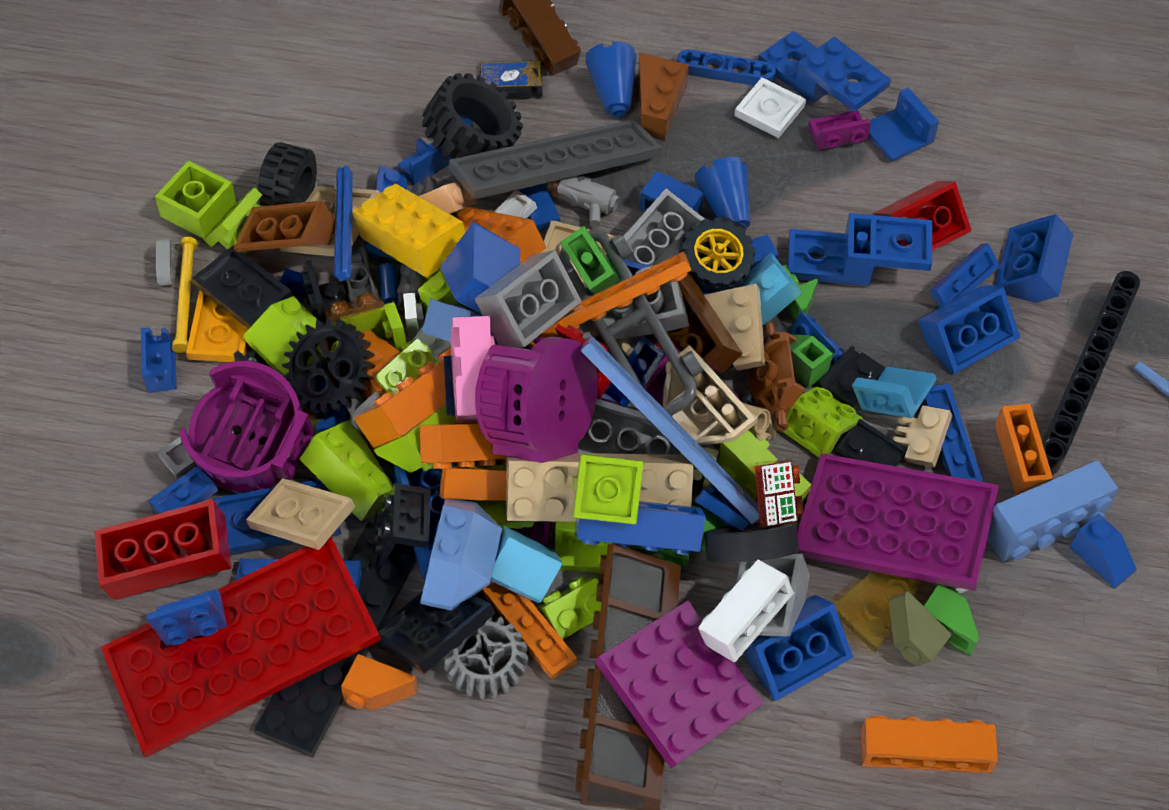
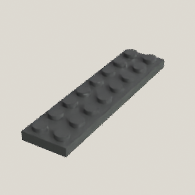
(553, 158)

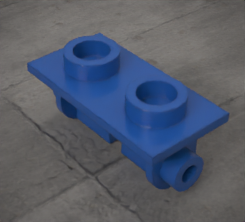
(808, 326)

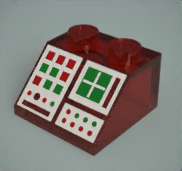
(777, 492)

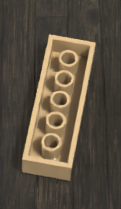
(546, 494)

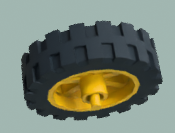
(730, 236)

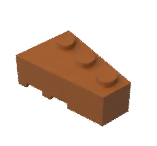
(660, 93)

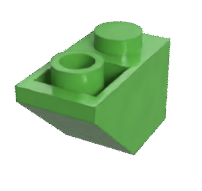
(809, 359)

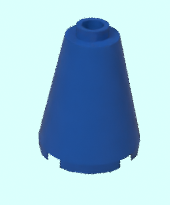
(613, 75)
(726, 189)

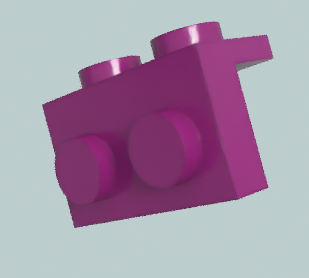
(839, 129)

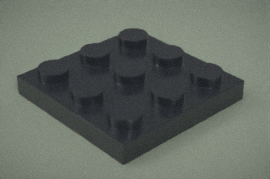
(428, 633)

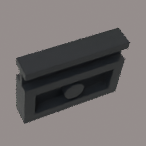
(845, 372)
(870, 445)

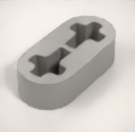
(164, 262)

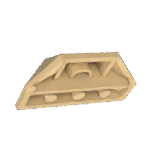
(715, 411)

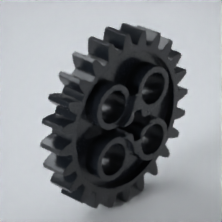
(350, 351)

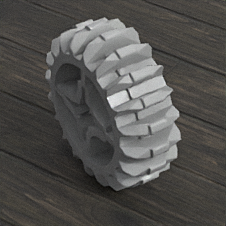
(508, 647)

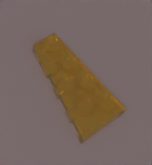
(867, 608)

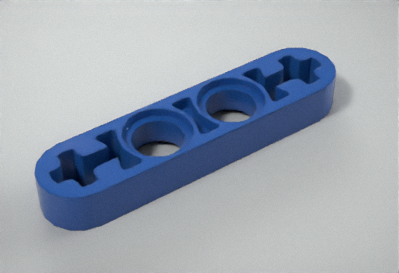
(726, 65)

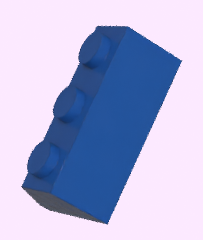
(1035, 259)
(970, 327)
(810, 650)

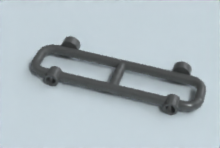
(685, 366)

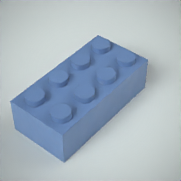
(1050, 511)

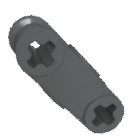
(361, 278)

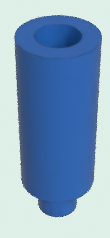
(388, 283)

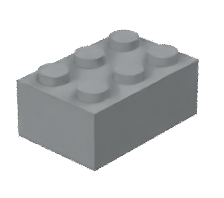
(528, 299)

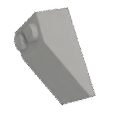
(798, 575)

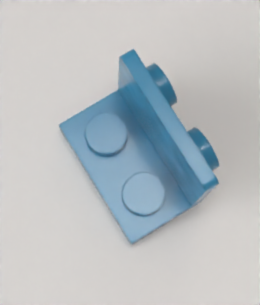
(895, 392)

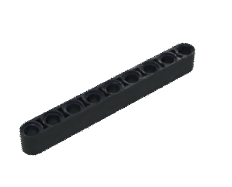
(1089, 368)

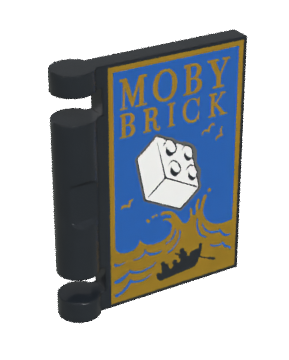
(514, 77)

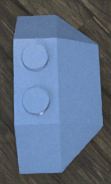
(460, 555)

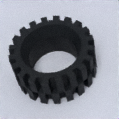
(480, 104)

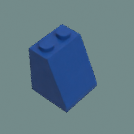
(478, 263)

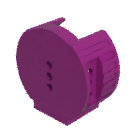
(554, 400)
(257, 402)

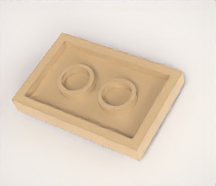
(300, 513)

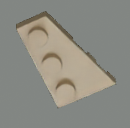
(742, 317)

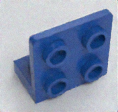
(904, 128)
(189, 618)

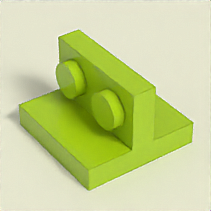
(232, 223)
(607, 489)
(574, 553)

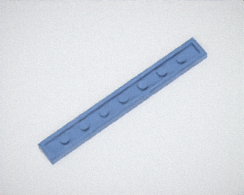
(670, 429)

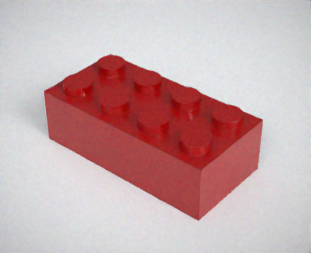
(162, 549)

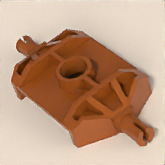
(774, 383)

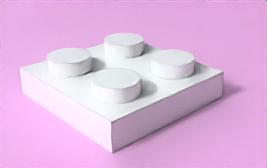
(770, 107)

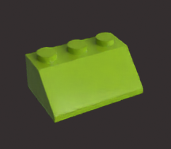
(278, 327)
(406, 449)

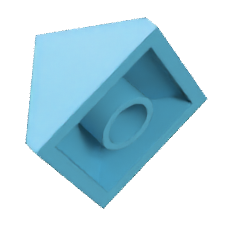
(524, 565)

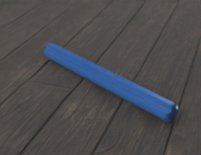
(343, 224)

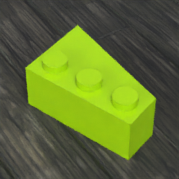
(739, 460)
(348, 468)

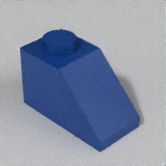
(1104, 550)

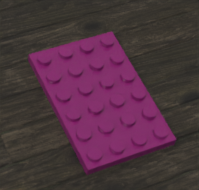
(897, 521)

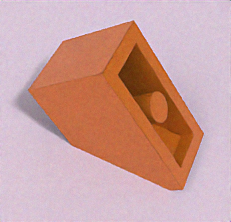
(376, 684)

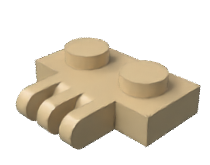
(923, 435)

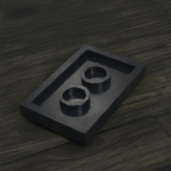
(240, 286)

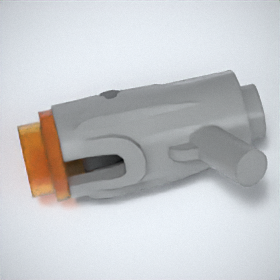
(586, 193)

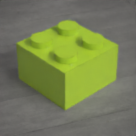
(195, 199)

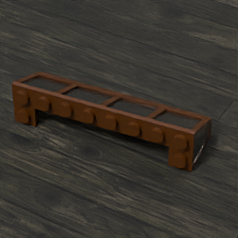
(620, 759)

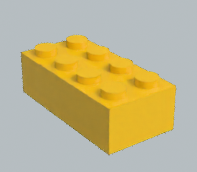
(409, 229)

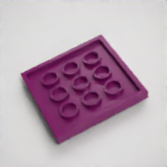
(677, 684)

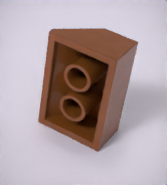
(286, 226)

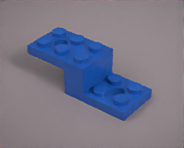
(825, 70)
(866, 244)

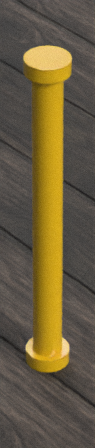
(180, 343)

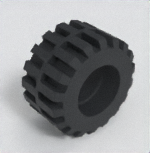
(287, 175)

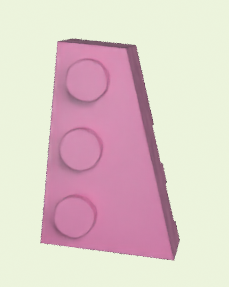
(469, 345)

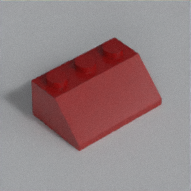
(935, 202)

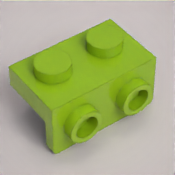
(573, 607)

